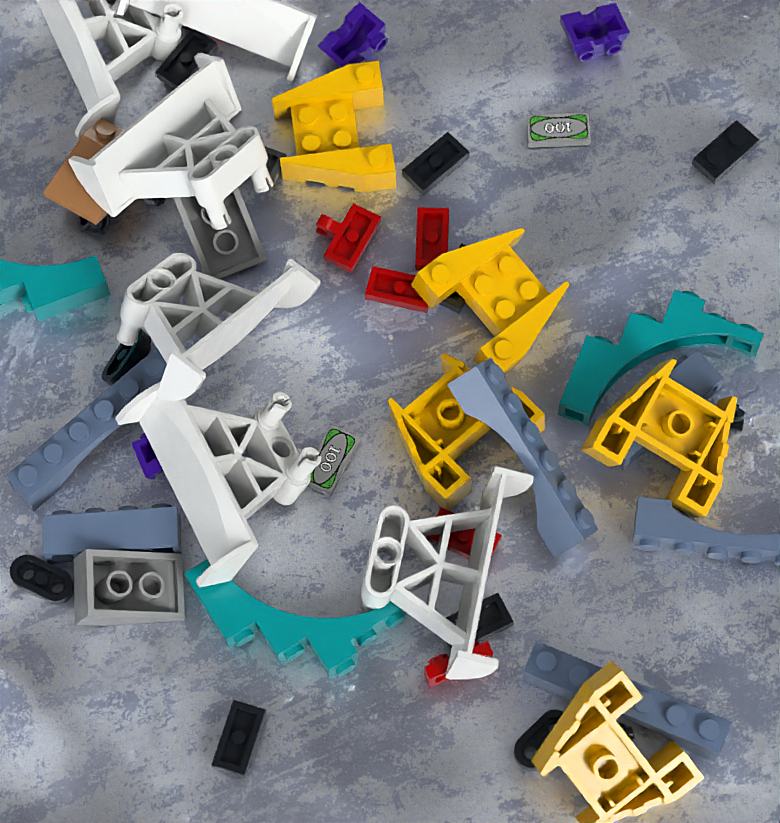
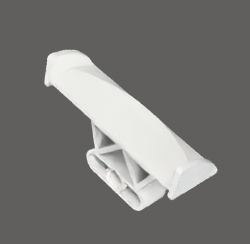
(259, 26)
(126, 41)
(181, 150)
(155, 305)
(198, 476)
(389, 538)

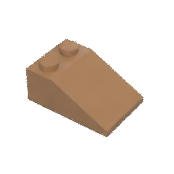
(66, 187)

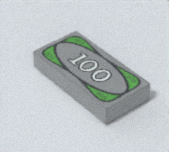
(558, 130)
(336, 452)

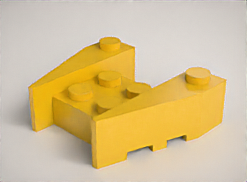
(328, 131)
(497, 291)
(673, 426)
(440, 431)
(605, 760)

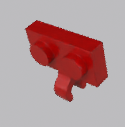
(349, 237)

